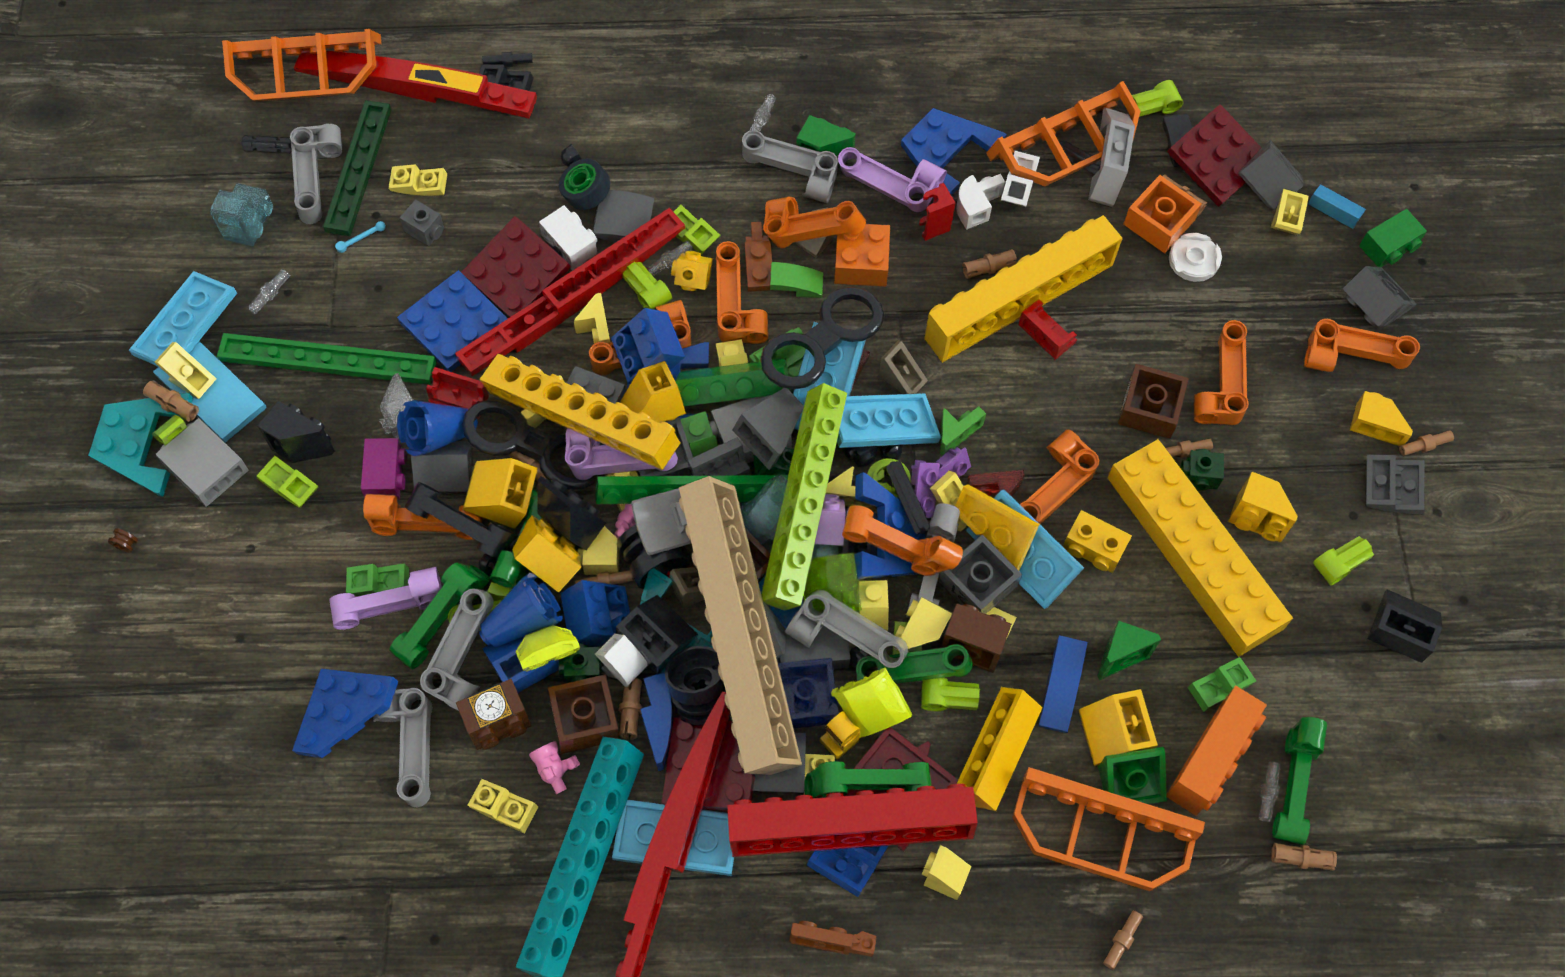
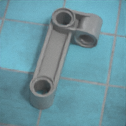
(308, 146)
(796, 160)
(943, 524)
(846, 624)
(454, 649)
(414, 743)

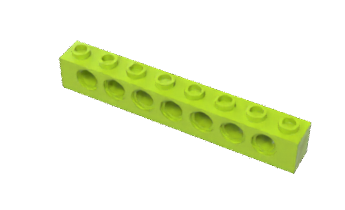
(803, 497)

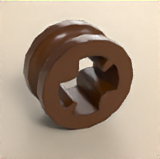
(122, 540)

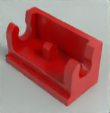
(939, 213)
(1046, 330)
(455, 389)

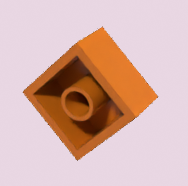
(1162, 213)
(863, 257)

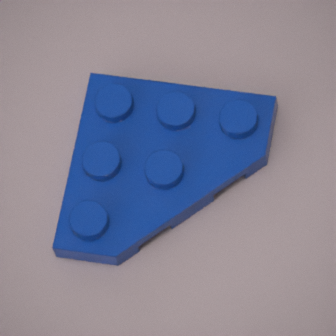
(340, 708)

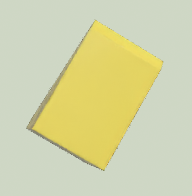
(1290, 212)

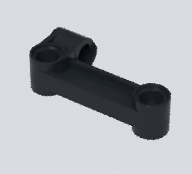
(491, 538)

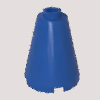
(430, 426)
(521, 612)

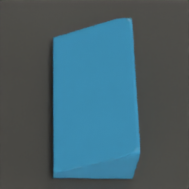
(1336, 206)

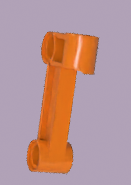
(786, 225)
(748, 324)
(601, 349)
(1323, 351)
(1214, 406)
(1069, 452)
(387, 517)
(926, 555)

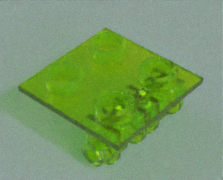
(837, 576)

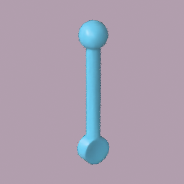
(342, 246)

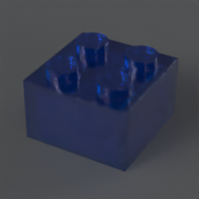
(809, 691)

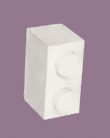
(569, 236)

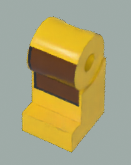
(840, 735)

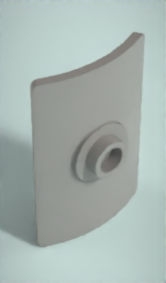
(660, 522)

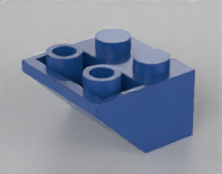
(647, 341)
(594, 611)
(508, 666)

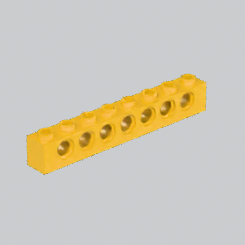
(581, 411)

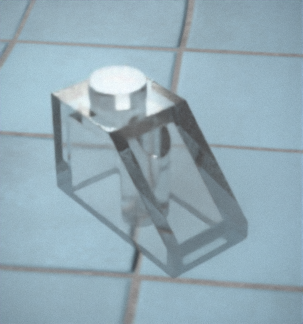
(393, 403)

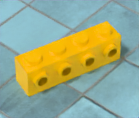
(1000, 746)

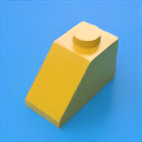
(1380, 419)

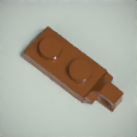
(758, 259)
(832, 940)

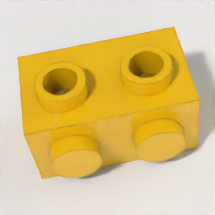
(1096, 542)

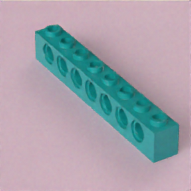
(580, 859)

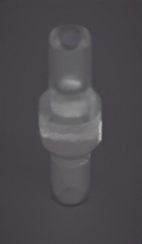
(763, 114)
(668, 257)
(268, 291)
(1269, 792)

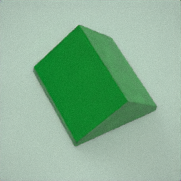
(1126, 648)
(1136, 775)

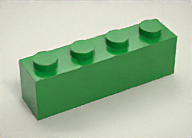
(727, 383)

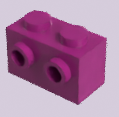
(383, 467)

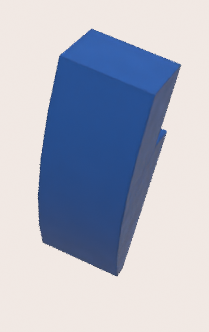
(1062, 684)
(658, 717)

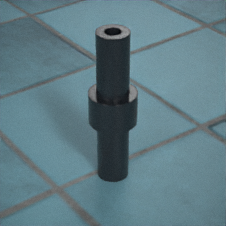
(507, 59)

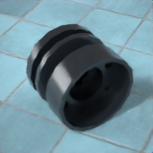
(641, 563)
(694, 683)

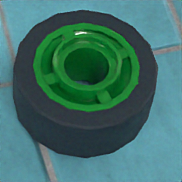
(584, 184)

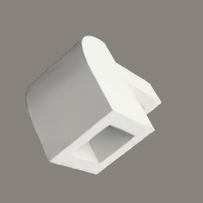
(1017, 188)
(974, 199)
(621, 659)

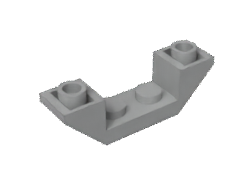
(1115, 157)

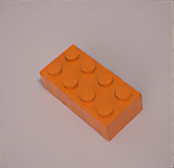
(1217, 751)

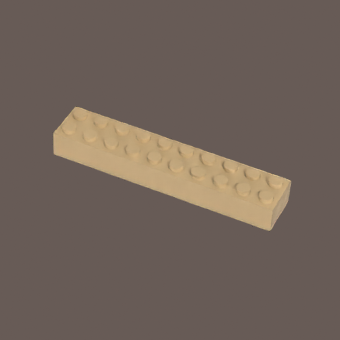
(739, 628)

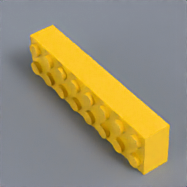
(1036, 277)
(1199, 548)

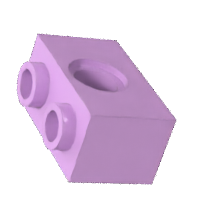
(831, 521)

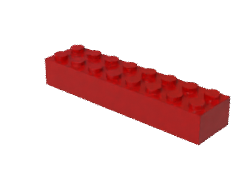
(852, 820)

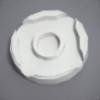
(1195, 257)

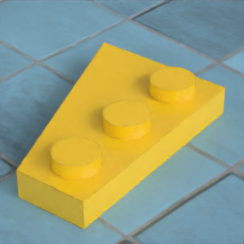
(1000, 524)

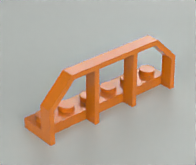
(293, 46)
(1066, 120)
(1098, 802)

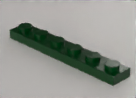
(357, 168)

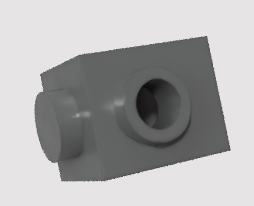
(422, 223)

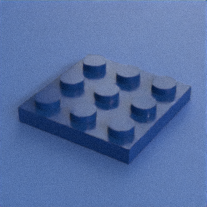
(450, 319)

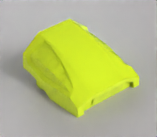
(546, 645)
(873, 702)

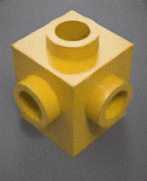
(692, 271)

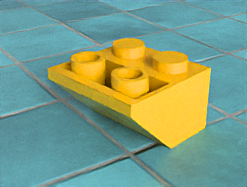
(654, 394)
(500, 490)
(1263, 508)
(546, 553)
(1117, 725)

